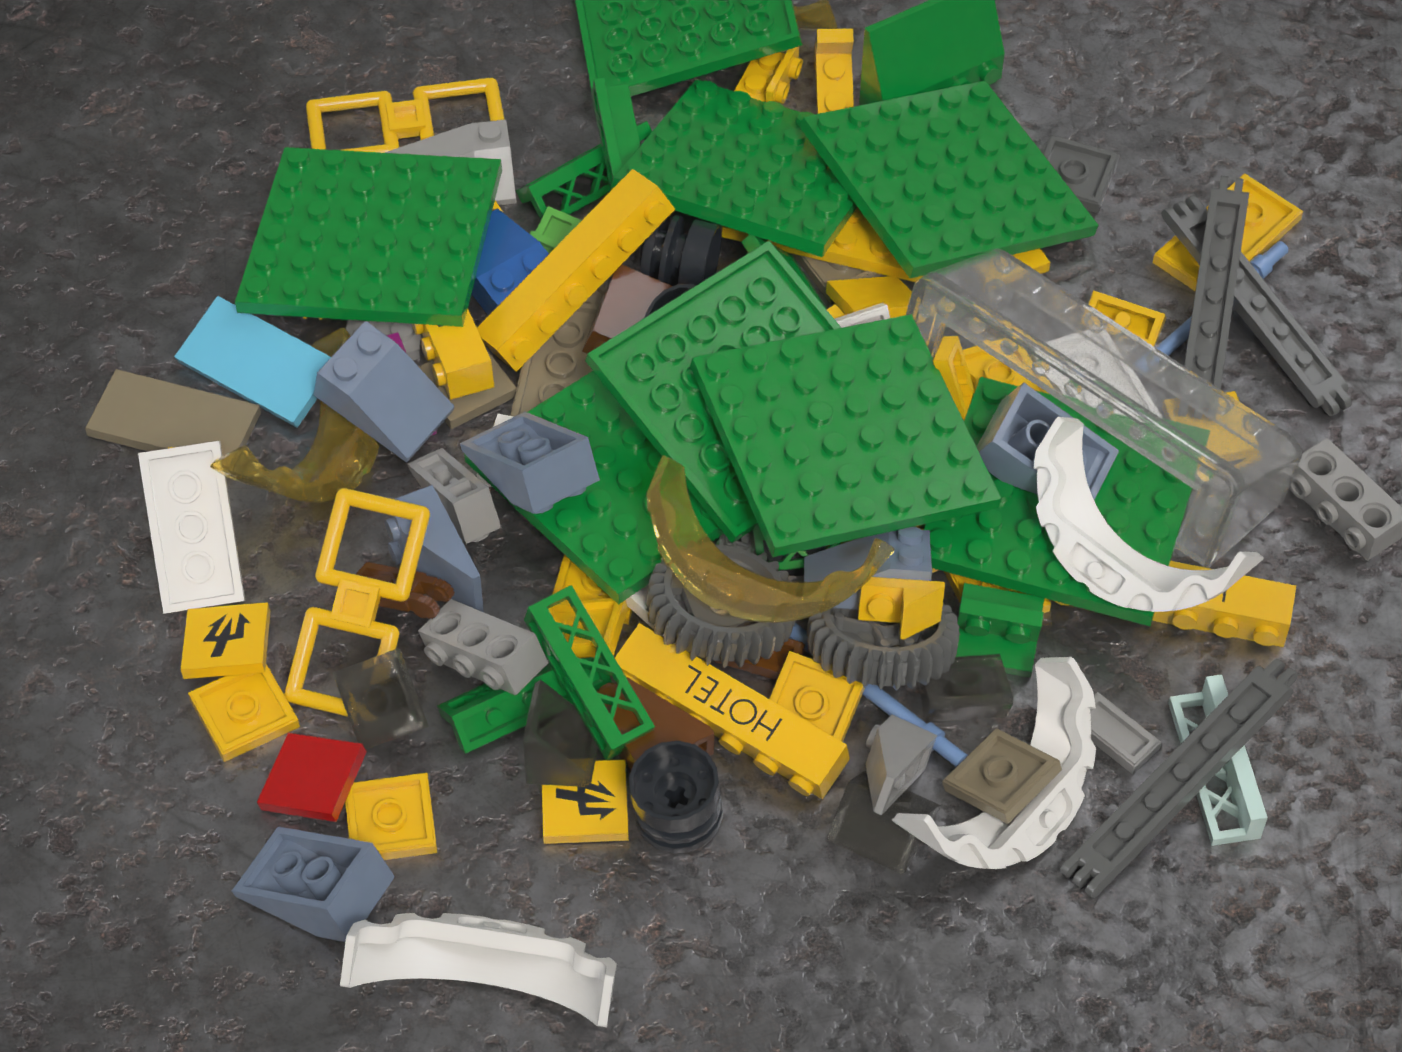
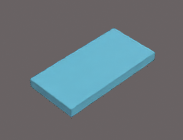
(254, 361)

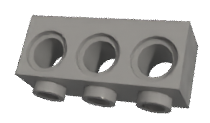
(1347, 499)
(483, 647)

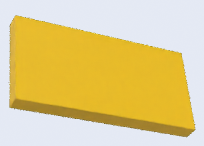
(1265, 223)

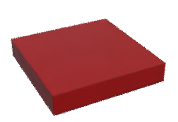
(312, 777)

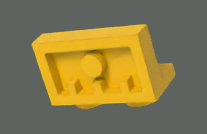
(771, 76)

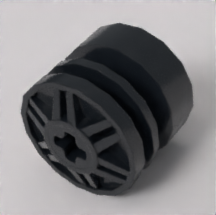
(673, 254)
(676, 796)

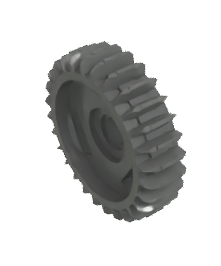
(709, 633)
(876, 654)

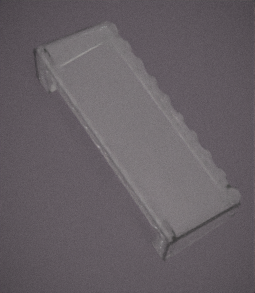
(1122, 385)

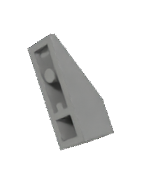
(461, 493)
(895, 759)

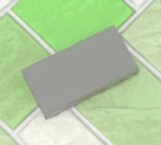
(1121, 735)

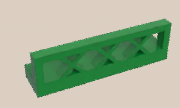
(615, 125)
(567, 173)
(575, 680)
(489, 714)

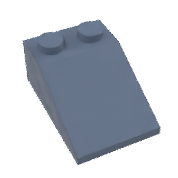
(382, 392)
(1017, 431)
(533, 461)
(442, 549)
(908, 561)
(315, 881)

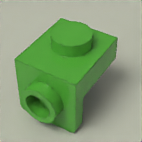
(554, 228)

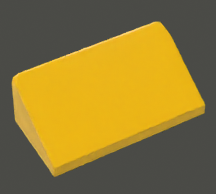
(1135, 318)

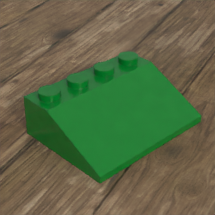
(931, 49)

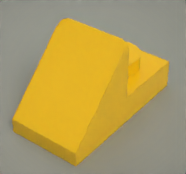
(902, 601)

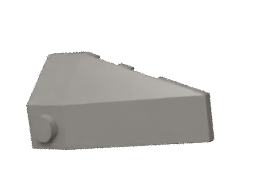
(473, 141)

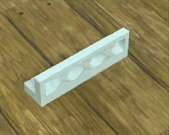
(1236, 773)

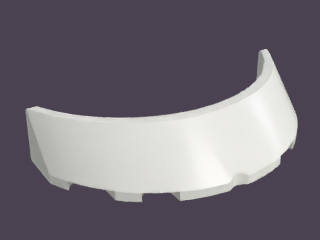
(1096, 553)
(1060, 731)
(481, 952)

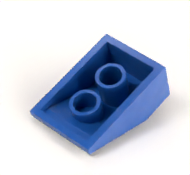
(505, 261)

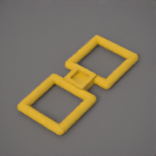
(401, 118)
(356, 595)

